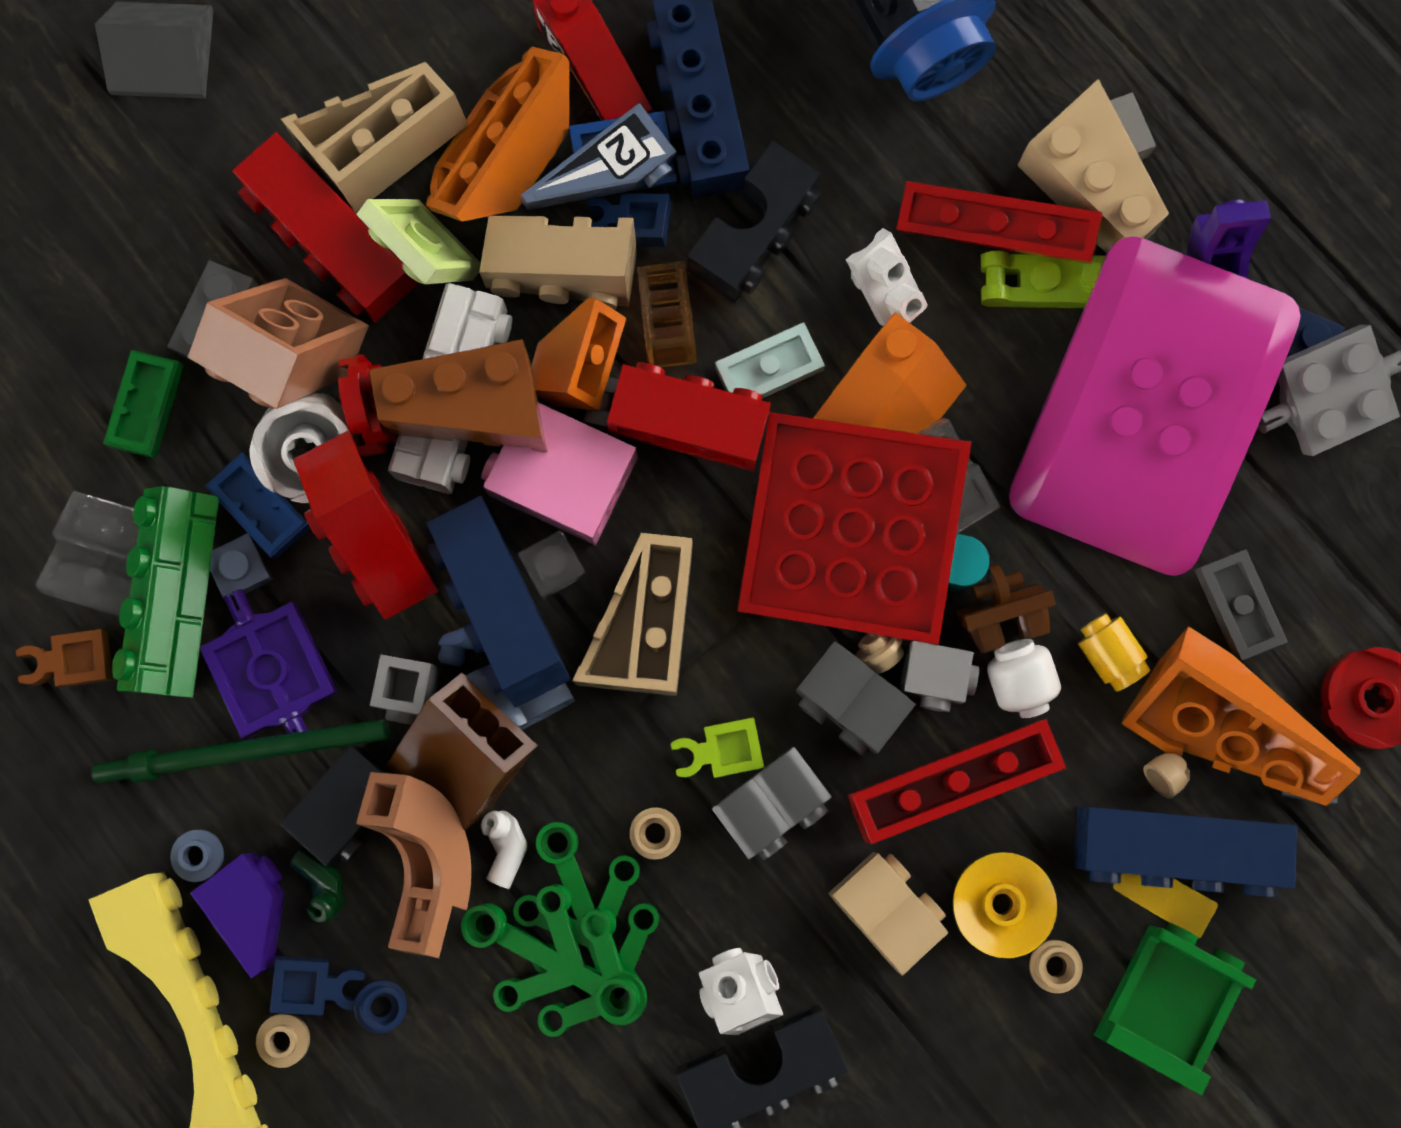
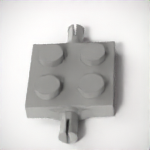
(1335, 391)

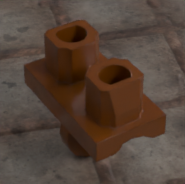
(1025, 604)

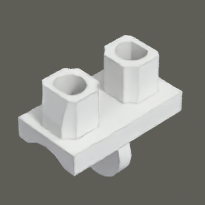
(886, 279)

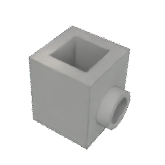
(938, 675)
(403, 687)

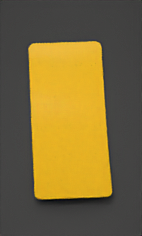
(1175, 905)

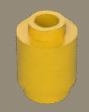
(1113, 652)

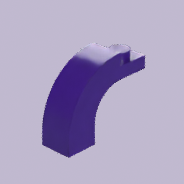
(1229, 235)

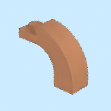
(432, 855)

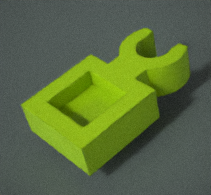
(728, 748)

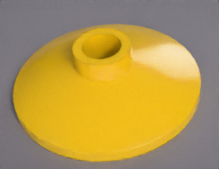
(1030, 909)

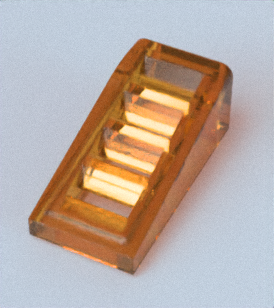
(668, 344)

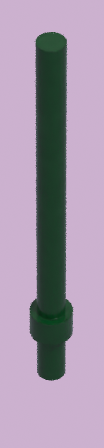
(149, 764)

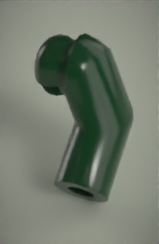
(326, 886)

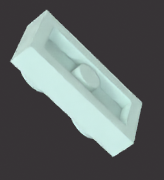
(772, 363)

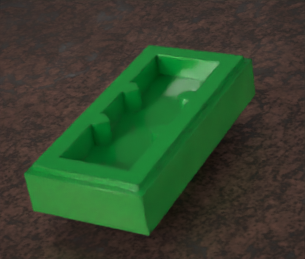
(143, 404)

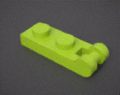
(1040, 281)

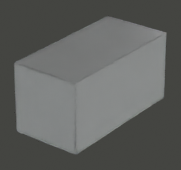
(1134, 124)

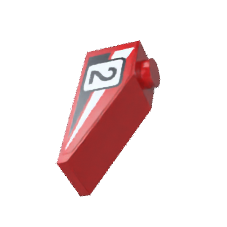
(593, 55)

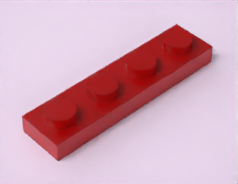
(999, 222)

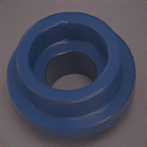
(390, 1017)

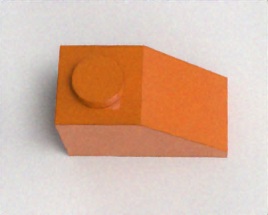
(577, 357)

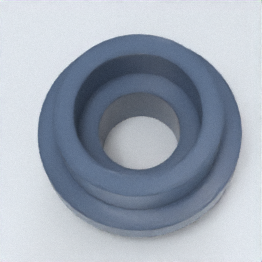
(212, 855)

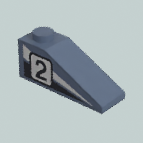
(609, 164)

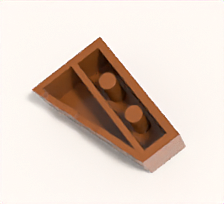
(463, 396)

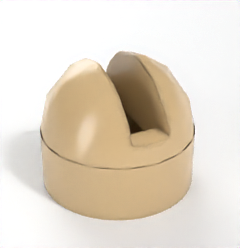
(1167, 774)

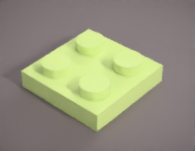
(419, 240)

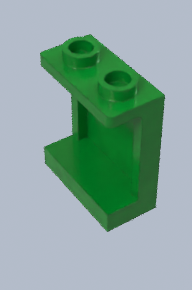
(1173, 1004)

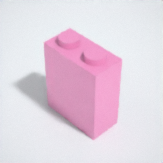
(568, 485)

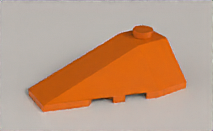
(895, 383)
(1221, 711)

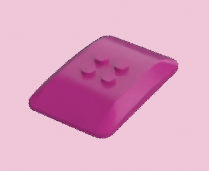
(1154, 405)

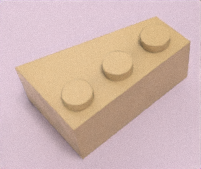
(1092, 165)

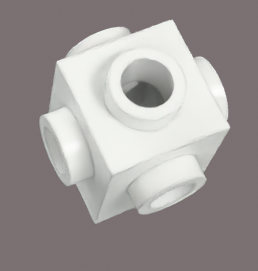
(740, 991)

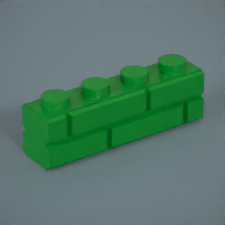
(166, 592)

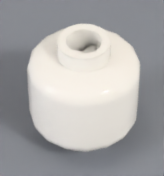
(1024, 678)

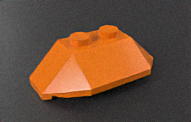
(506, 140)

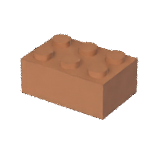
(276, 342)

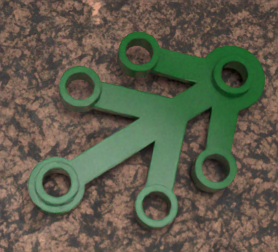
(582, 902)
(562, 964)

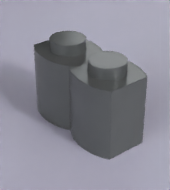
(854, 699)
(773, 803)

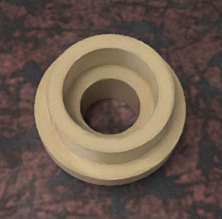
(880, 652)
(638, 833)
(1071, 971)
(298, 1036)

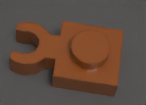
(74, 659)

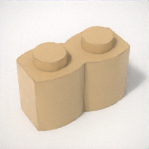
(889, 911)

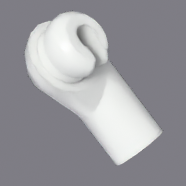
(508, 843)

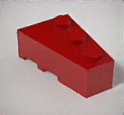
(362, 528)

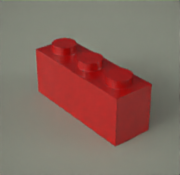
(688, 415)

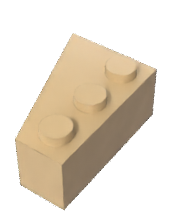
(380, 133)
(559, 260)
(643, 626)

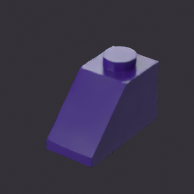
(246, 909)

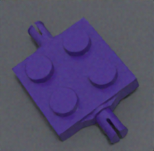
(267, 668)

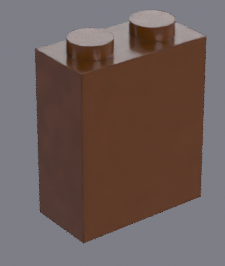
(463, 749)

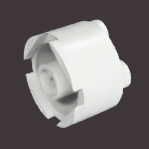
(274, 440)

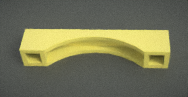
(147, 930)

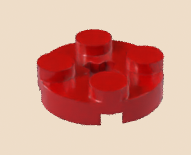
(360, 407)
(1344, 700)

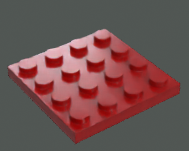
(854, 527)

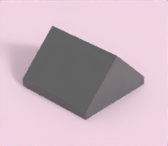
(156, 49)

